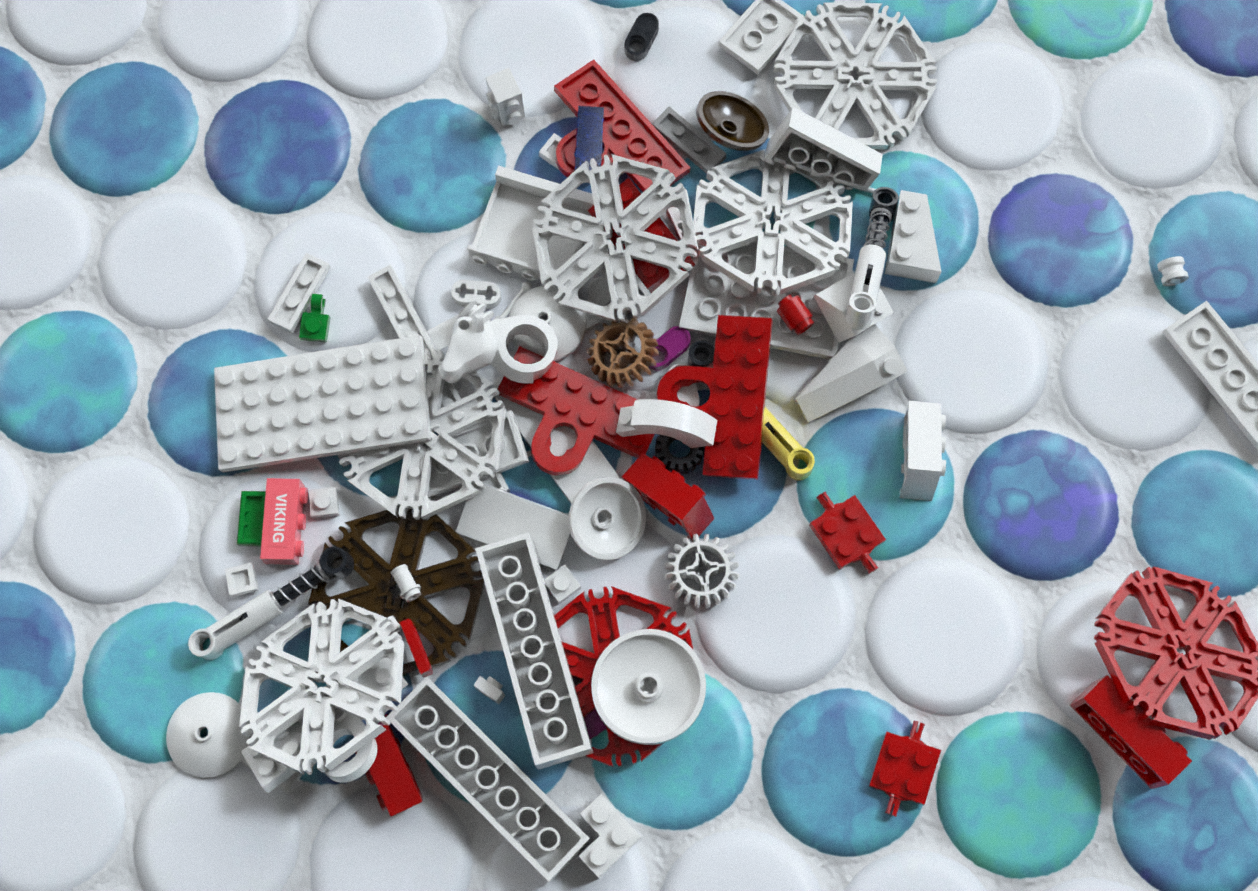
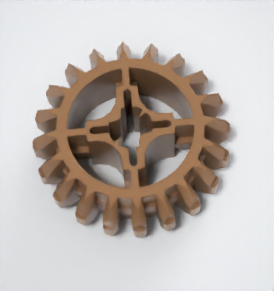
(626, 334)

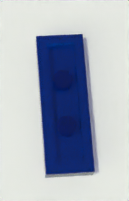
(589, 135)

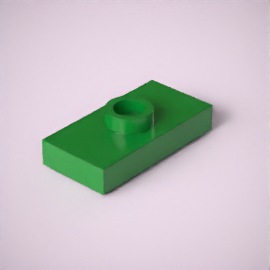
(251, 518)

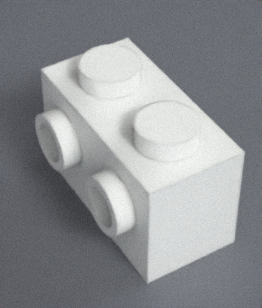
(504, 98)

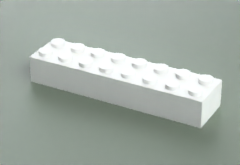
(533, 651)
(488, 779)

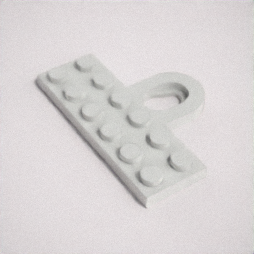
(272, 773)

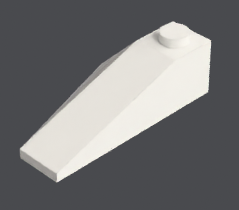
(857, 369)

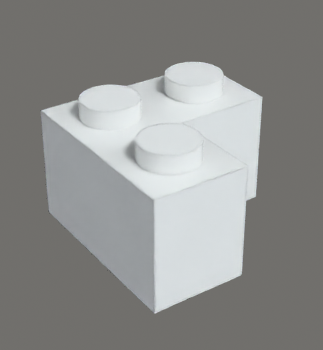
(614, 838)

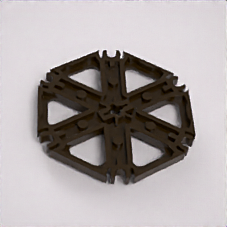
(432, 579)

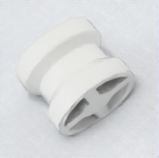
(1172, 271)

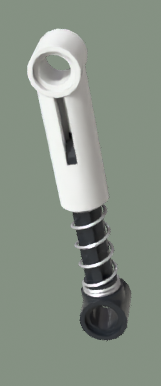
(871, 260)
(267, 606)

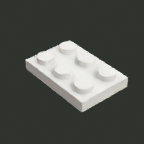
(760, 33)

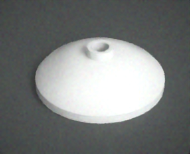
(567, 323)
(621, 521)
(220, 748)

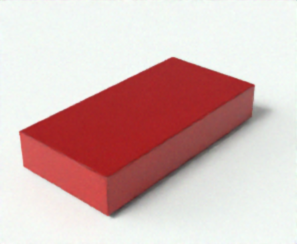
(416, 647)

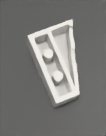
(913, 241)
(922, 450)

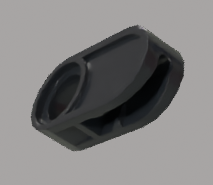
(644, 32)

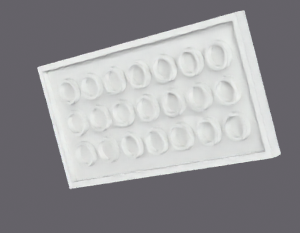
(321, 404)

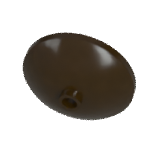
(732, 121)

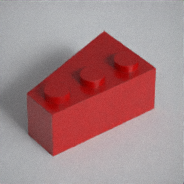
(670, 494)
(393, 775)

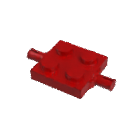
(847, 532)
(905, 768)

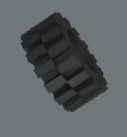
(673, 463)

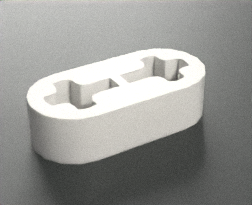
(475, 289)

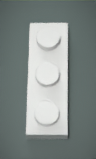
(298, 293)

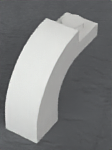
(668, 419)

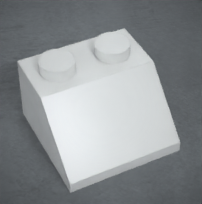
(834, 303)

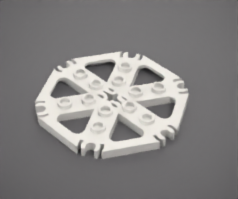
(864, 60)
(789, 219)
(591, 232)
(442, 448)
(308, 700)

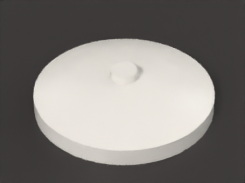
(648, 686)

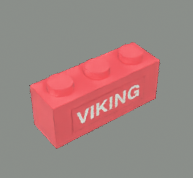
(283, 521)

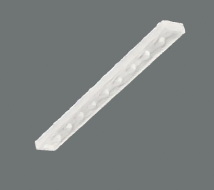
(408, 324)

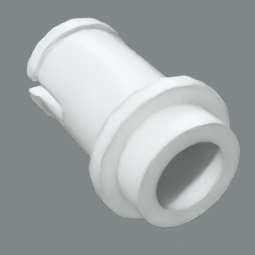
(406, 583)

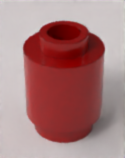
(795, 314)

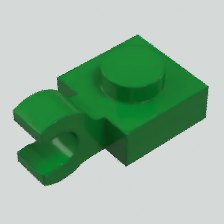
(315, 324)

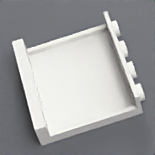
(506, 227)

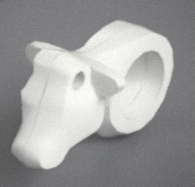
(484, 344)

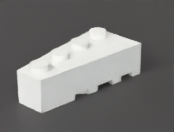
(823, 151)

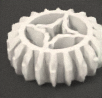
(713, 570)

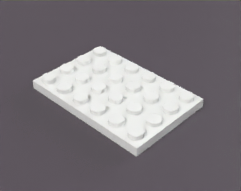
(715, 294)

